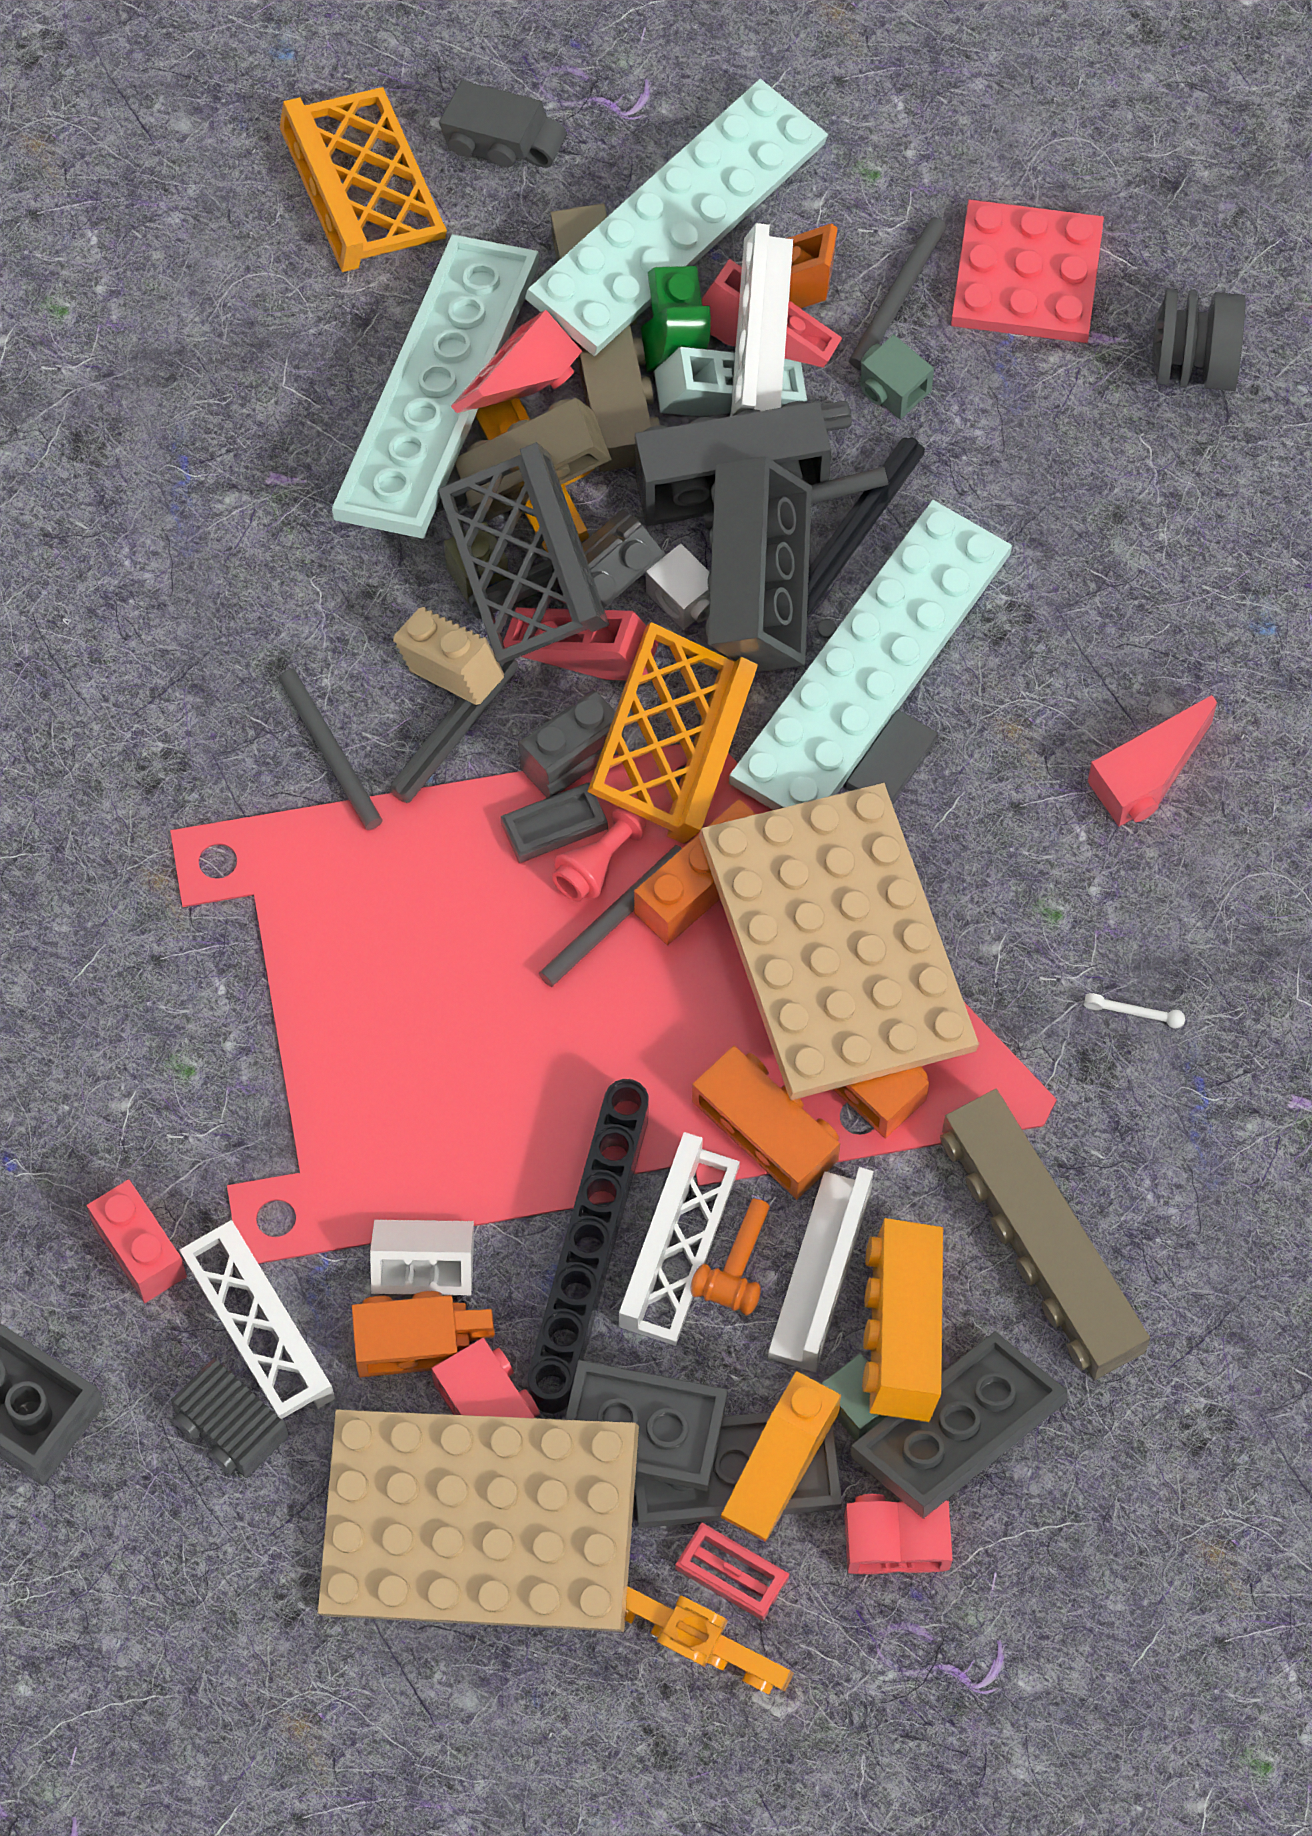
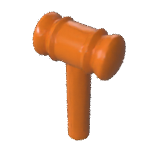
(727, 1286)

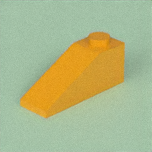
(782, 1455)

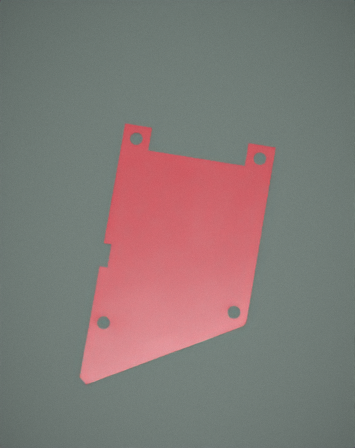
(439, 1061)

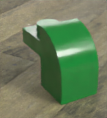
(677, 314)

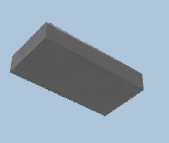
(894, 755)
(554, 822)

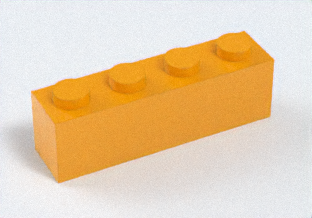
(904, 1320)

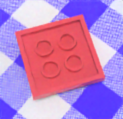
(1027, 271)

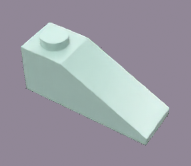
(702, 382)

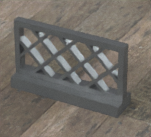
(561, 540)

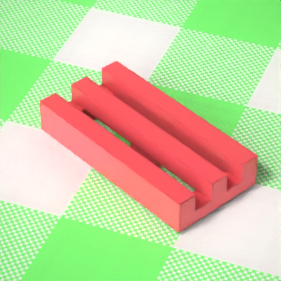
(720, 1587)

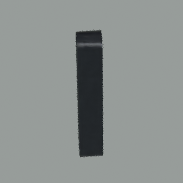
(595, 1222)

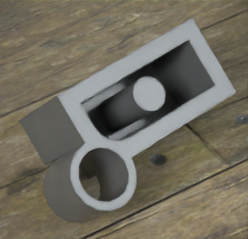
(500, 127)

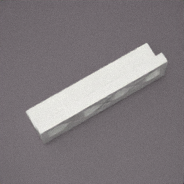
(761, 321)
(660, 1233)
(820, 1269)
(275, 1320)

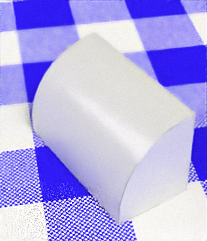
(422, 1257)

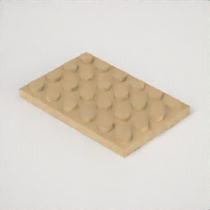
(838, 941)
(479, 1520)

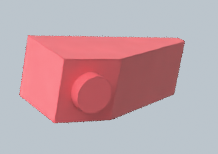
(806, 337)
(528, 361)
(599, 653)
(1141, 771)

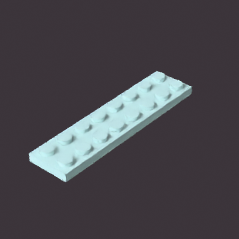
(676, 215)
(414, 428)
(872, 661)

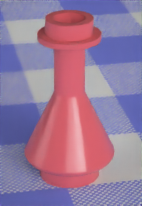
(583, 870)

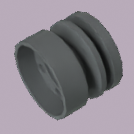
(1200, 339)

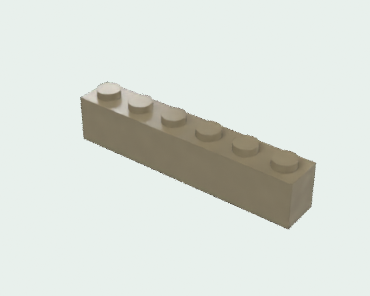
(613, 376)
(1044, 1234)

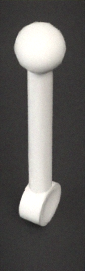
(1174, 1018)

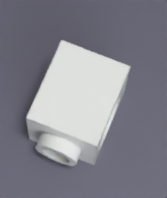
(680, 587)

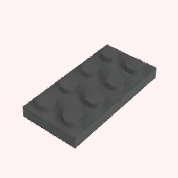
(983, 1410)
(671, 1504)

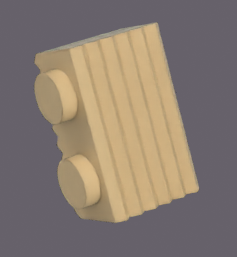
(449, 656)

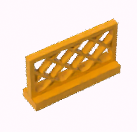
(329, 195)
(710, 745)

